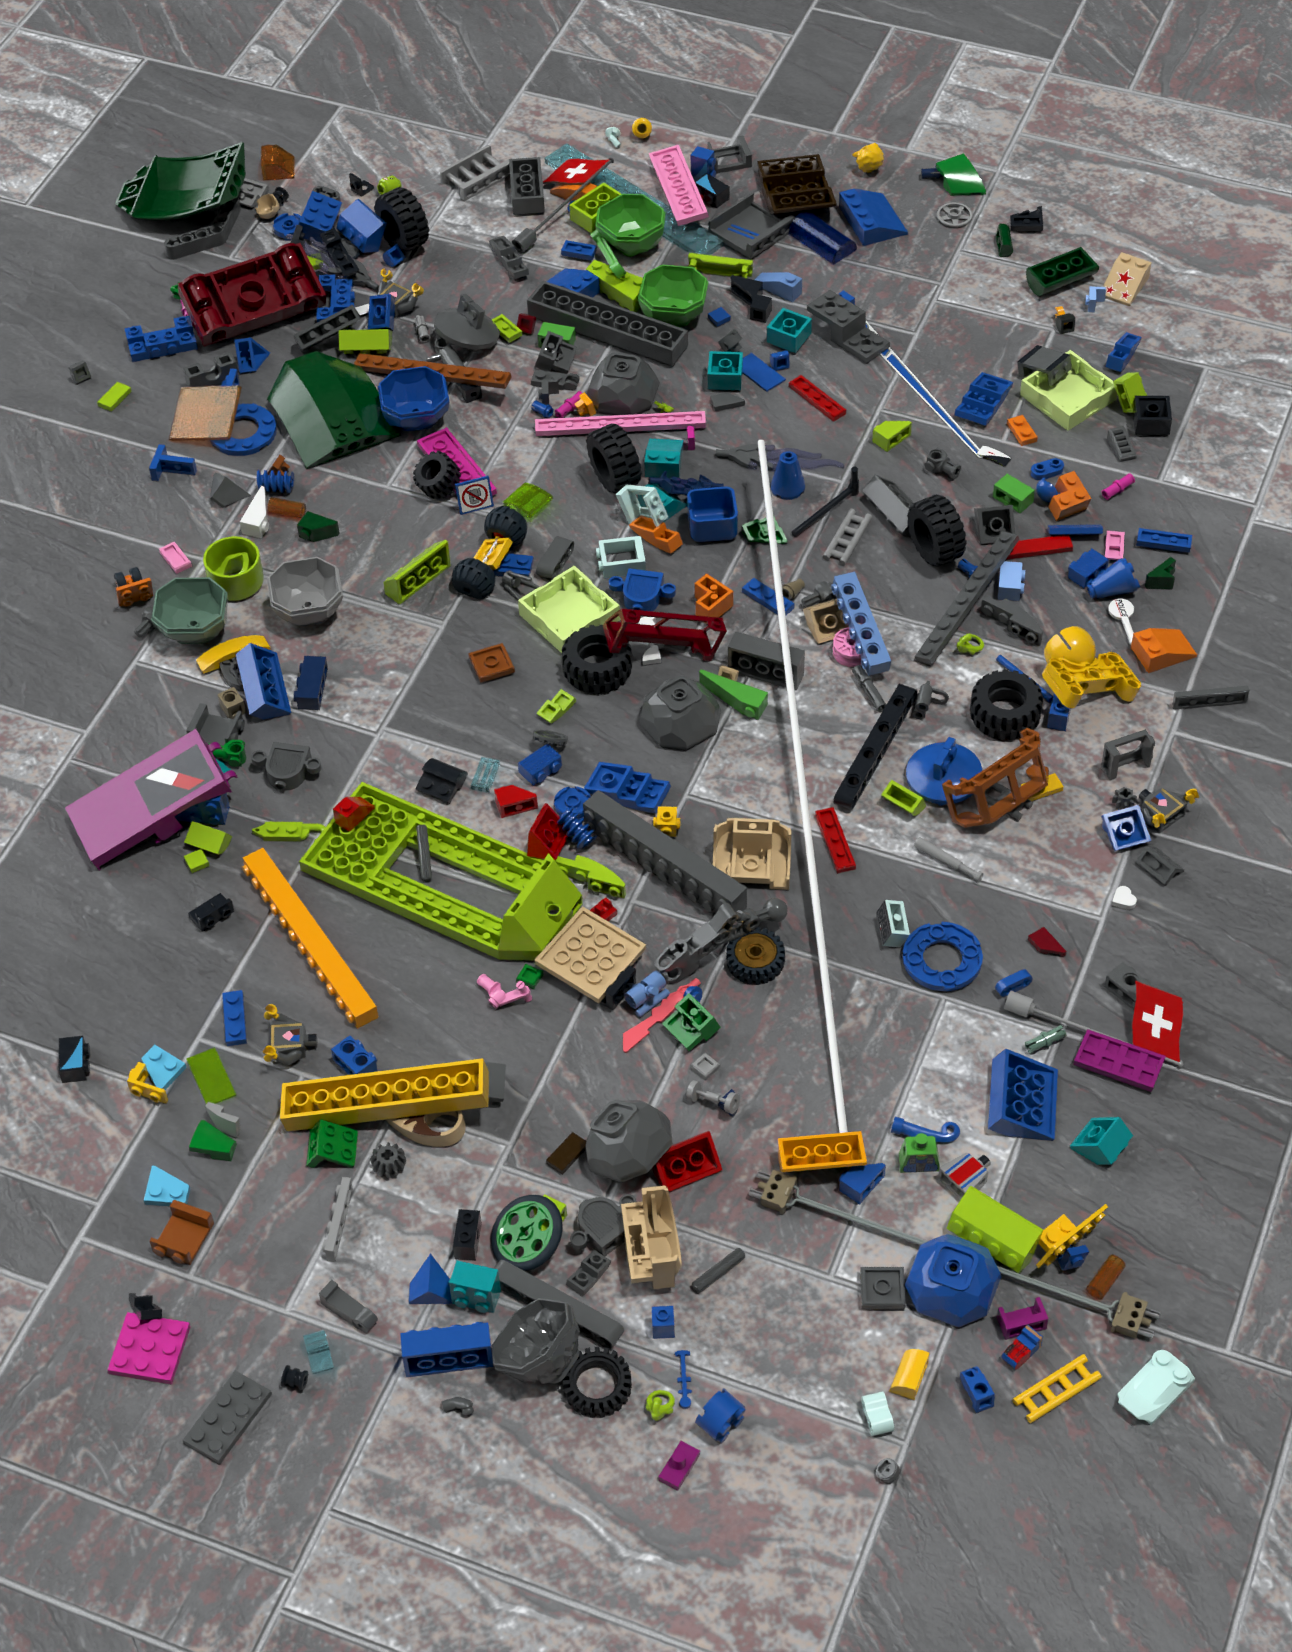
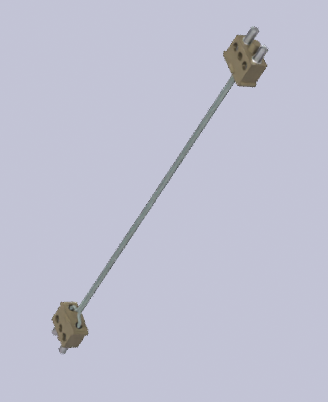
(781, 1187)

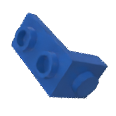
(1073, 1257)

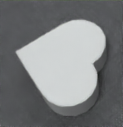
(1124, 898)

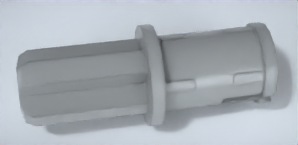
(422, 329)

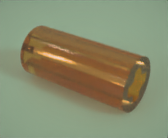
(286, 507)
(1106, 1277)

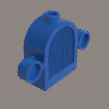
(642, 589)

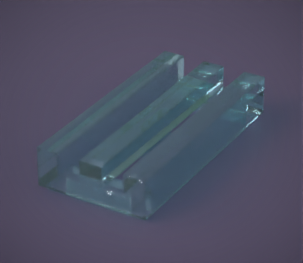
(482, 785)

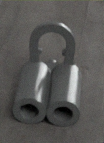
(924, 698)

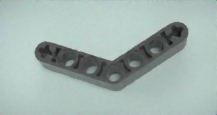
(206, 237)

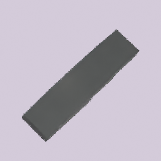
(508, 257)

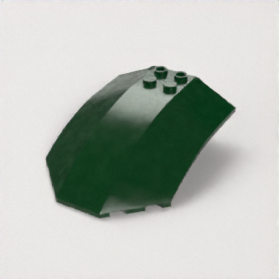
(184, 185)
(328, 408)

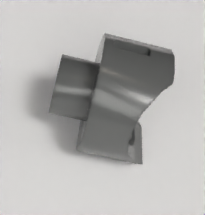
(731, 341)

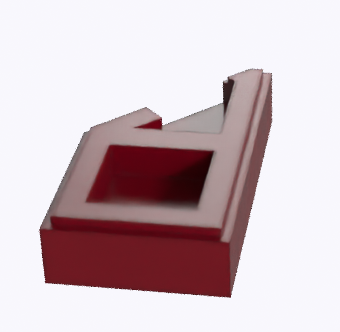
(1045, 942)

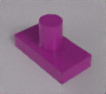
(679, 1465)

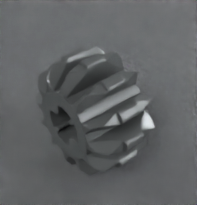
(388, 1160)

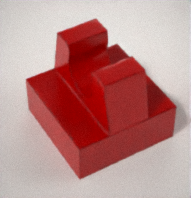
(605, 909)

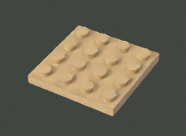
(590, 954)

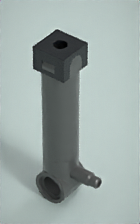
(448, 356)

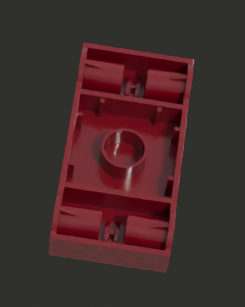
(251, 294)

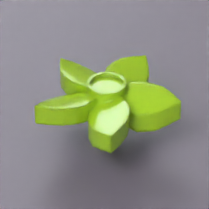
(664, 407)

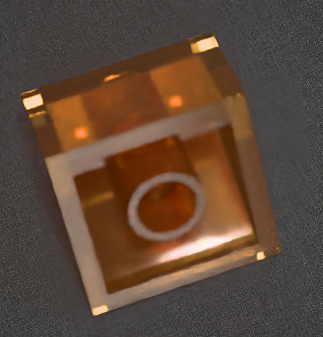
(277, 163)

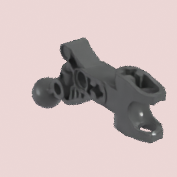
(720, 929)

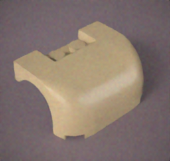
(753, 851)

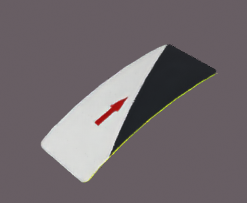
(994, 455)

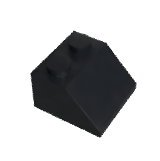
(1152, 415)

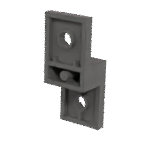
(848, 326)

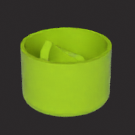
(234, 556)

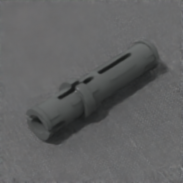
(866, 683)

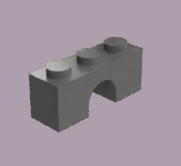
(197, 377)

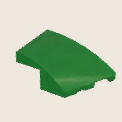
(960, 176)

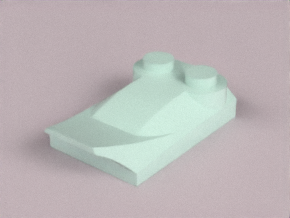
(1156, 1387)

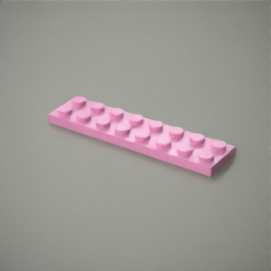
(678, 185)

